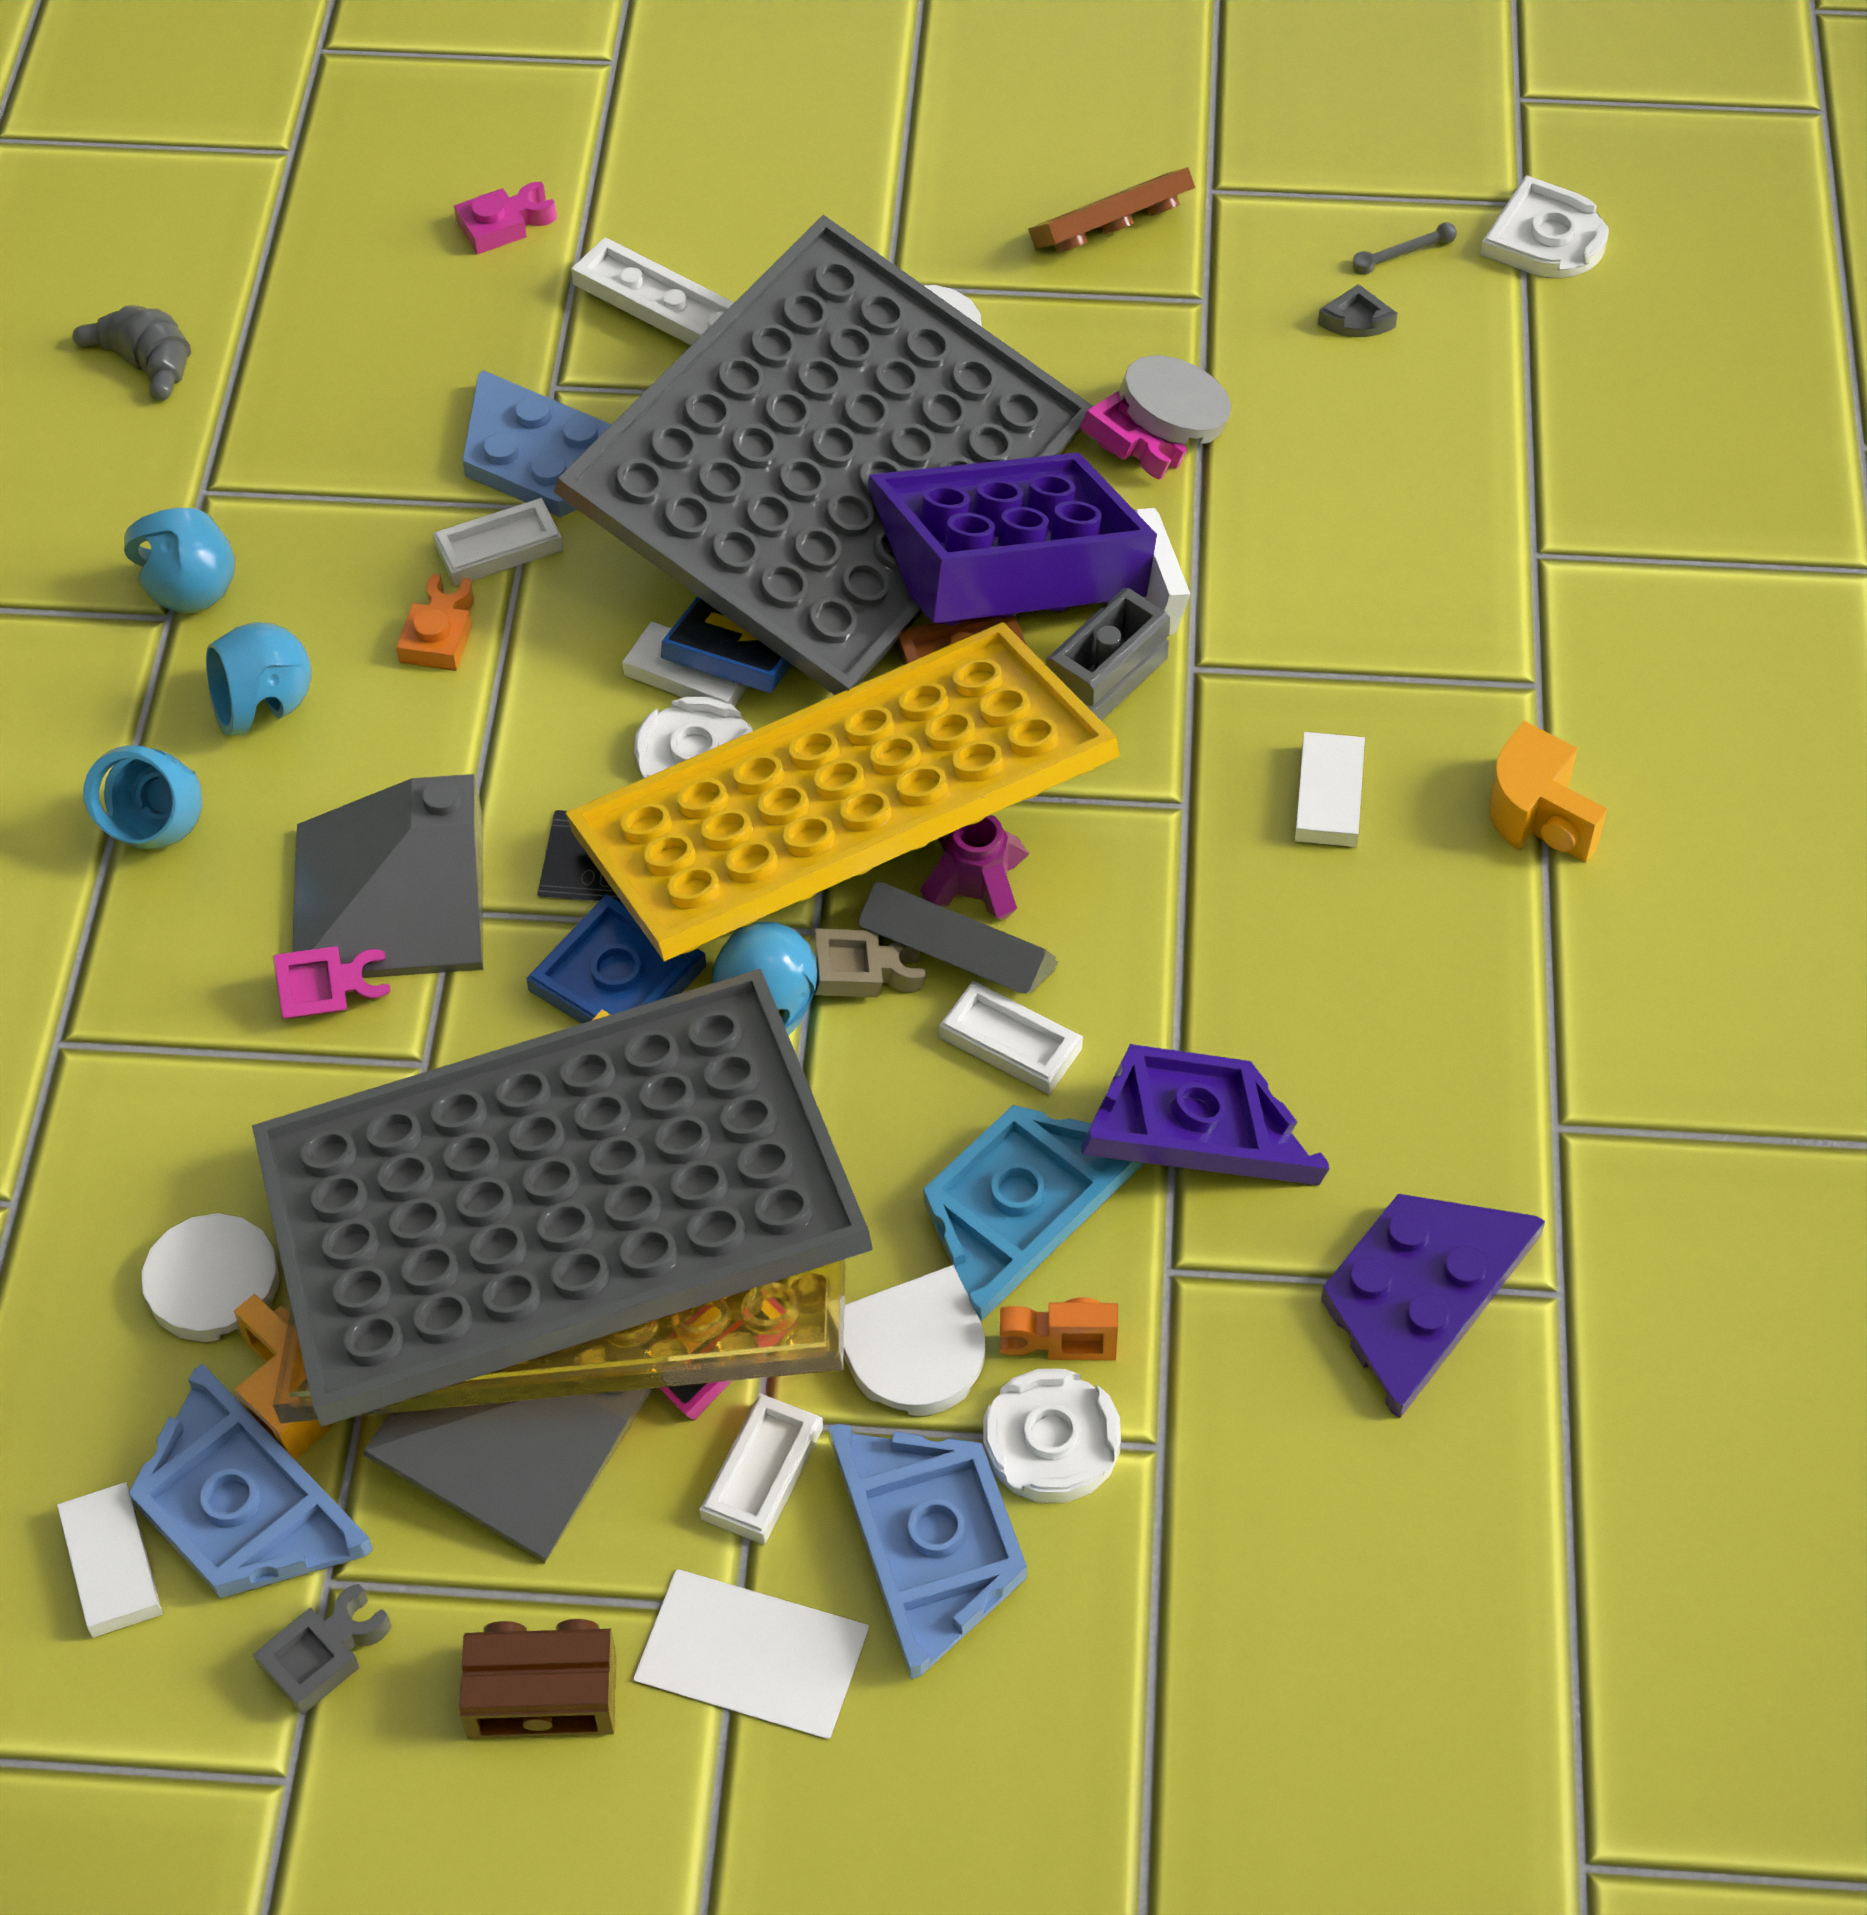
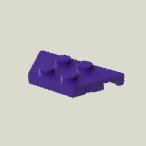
(1199, 1117)
(1422, 1285)

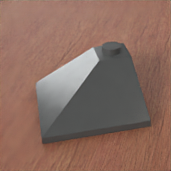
(395, 878)
(510, 1463)

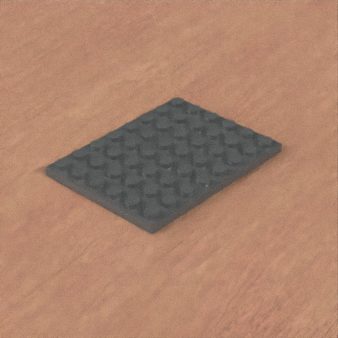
(763, 436)
(551, 1195)

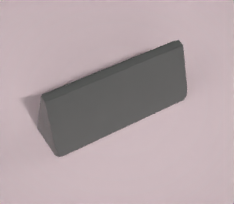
(956, 939)

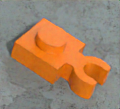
(437, 631)
(1069, 1330)

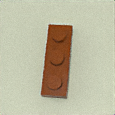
(1112, 211)

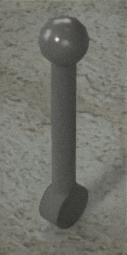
(1365, 261)

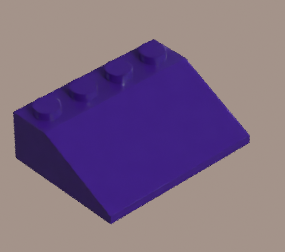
(1012, 536)

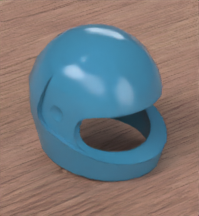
(187, 558)
(255, 665)
(140, 793)
(784, 961)

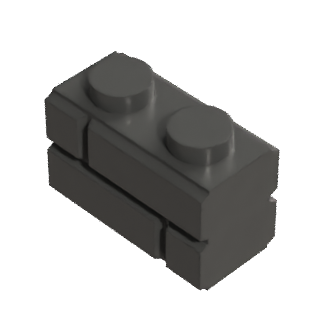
(1113, 651)

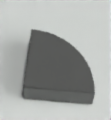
(1357, 314)

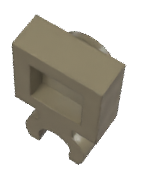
(857, 966)

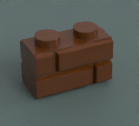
(538, 1681)

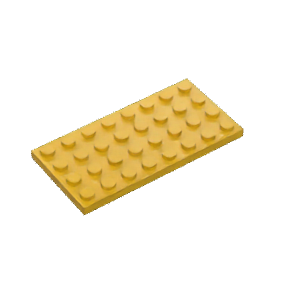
(838, 789)

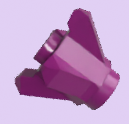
(977, 867)

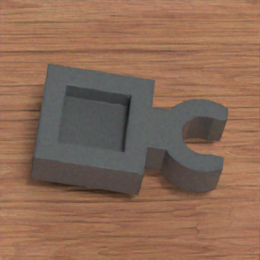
(316, 1654)

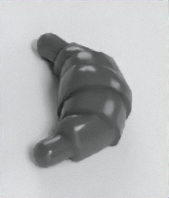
(145, 340)

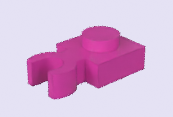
(500, 219)
(1120, 435)
(317, 982)

